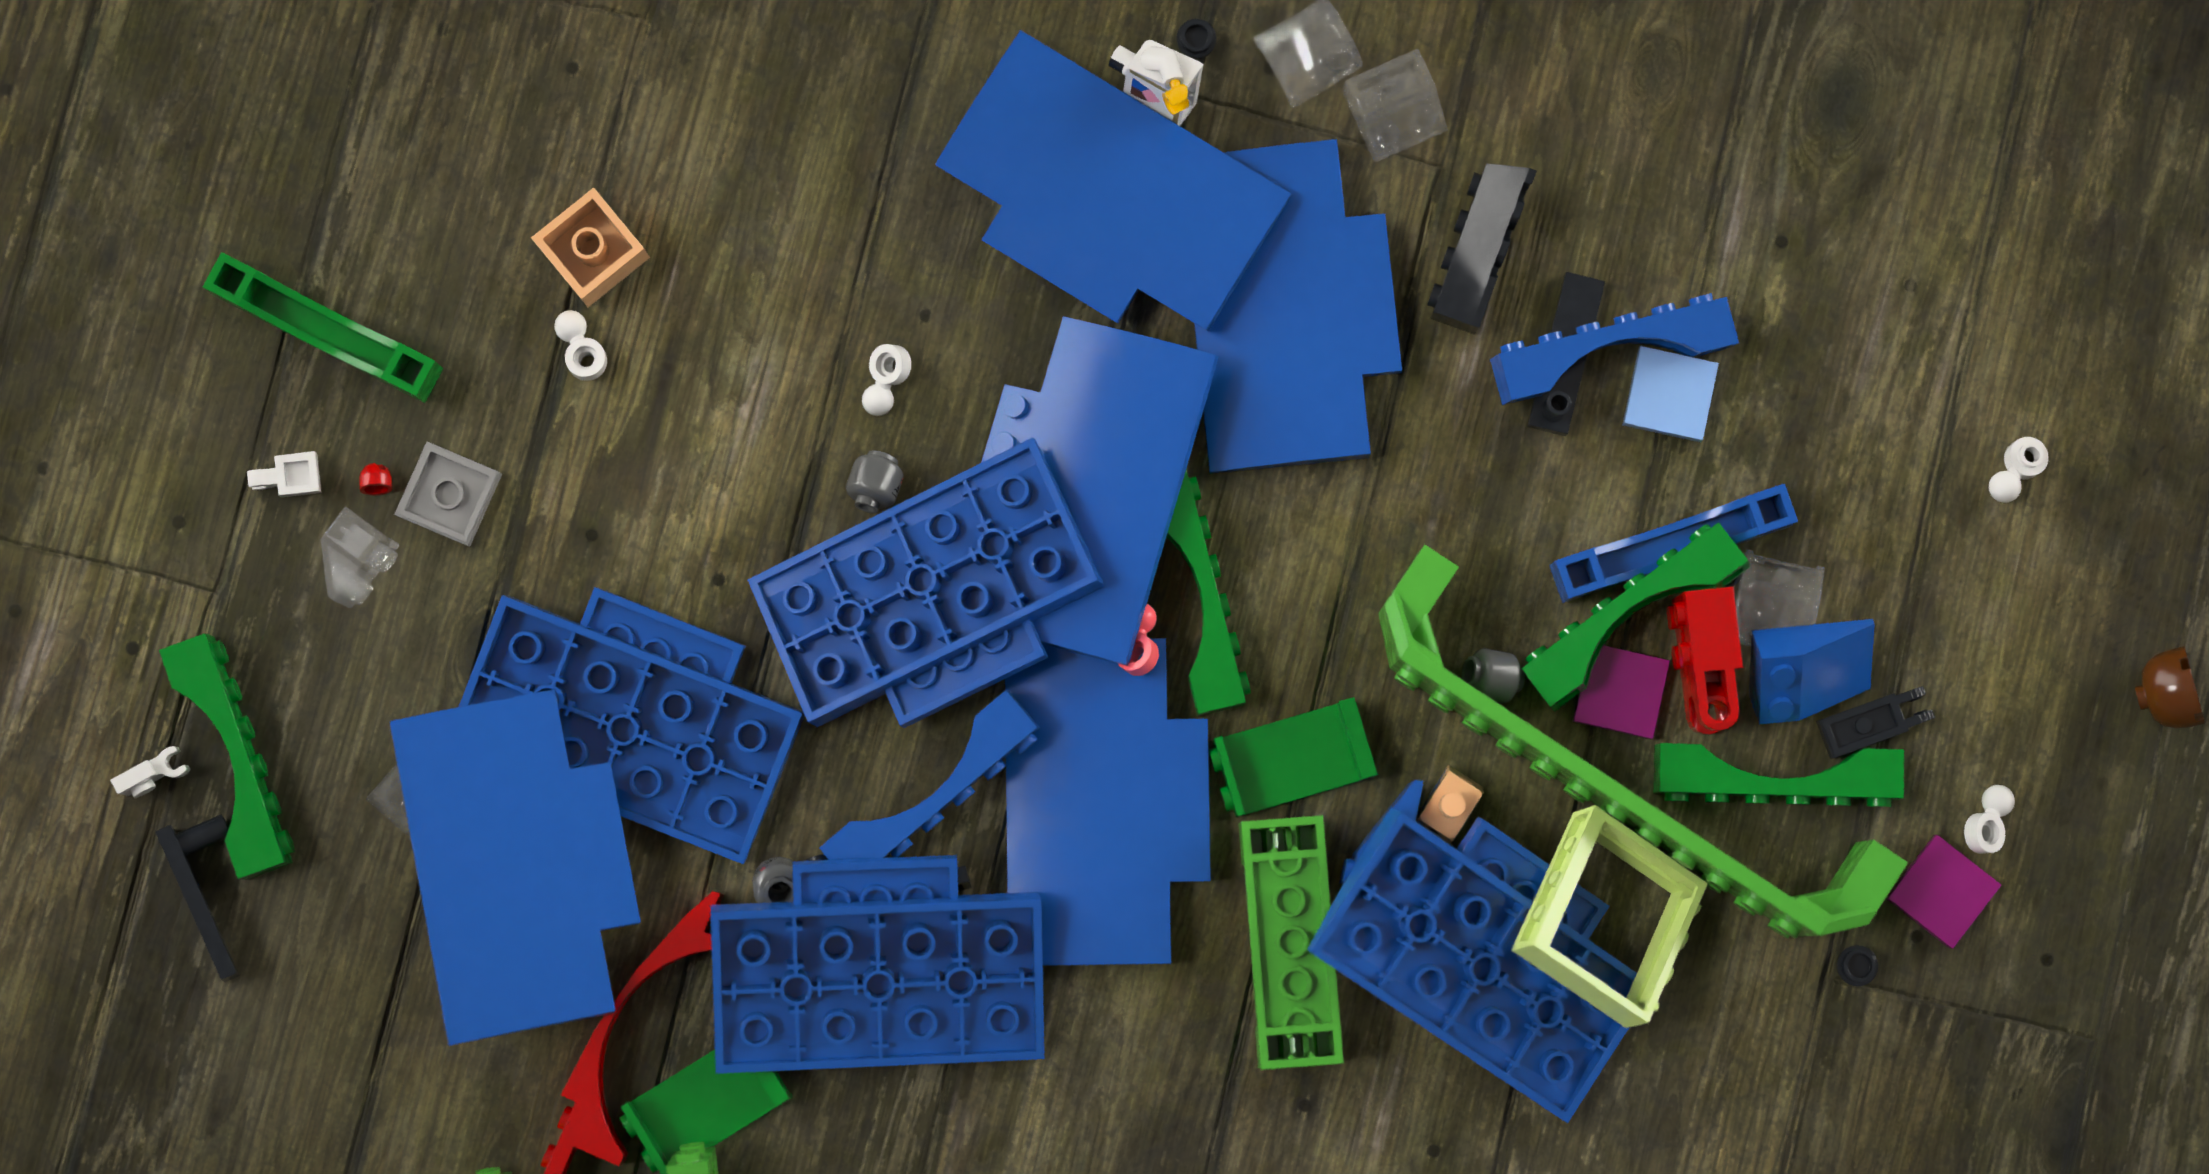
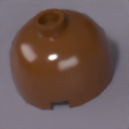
(2170, 690)

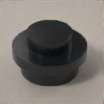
(1196, 38)
(1857, 965)

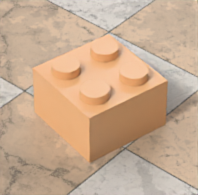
(590, 247)

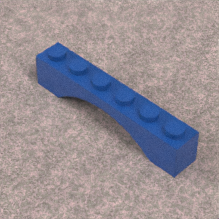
(1690, 330)
(1625, 558)
(994, 735)

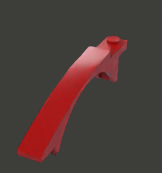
(588, 1122)

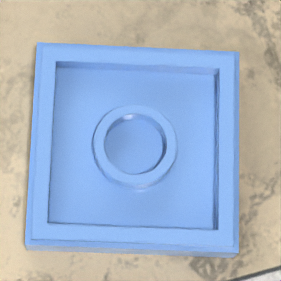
(1670, 394)

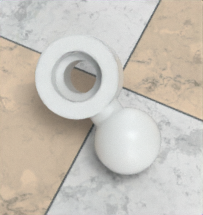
(571, 327)
(878, 397)
(2006, 485)
(1986, 830)

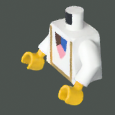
(1160, 79)

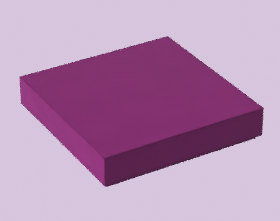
(1623, 693)
(1943, 891)

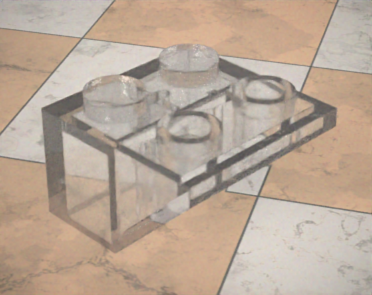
(1395, 105)
(354, 556)

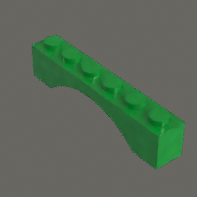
(322, 328)
(1566, 666)
(1214, 676)
(1694, 770)
(255, 834)

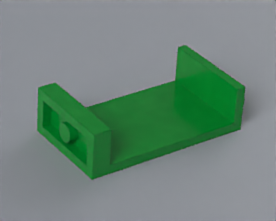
(1293, 758)
(699, 1108)

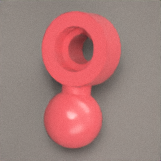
(1144, 645)

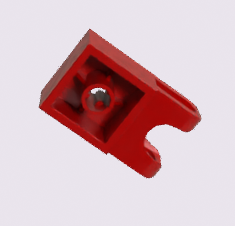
(1707, 656)

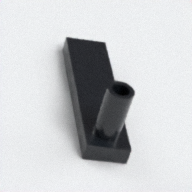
(1575, 307)
(176, 848)

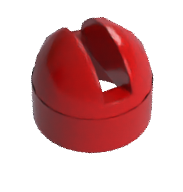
(375, 480)

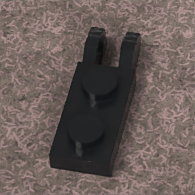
(1870, 723)

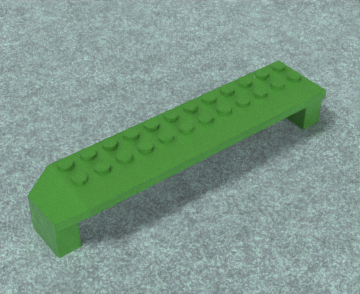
(1414, 655)

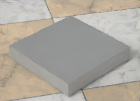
(448, 494)

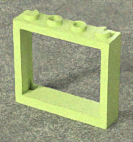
(1554, 894)

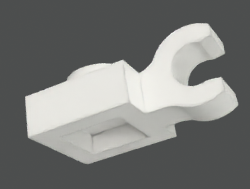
(293, 475)
(141, 778)

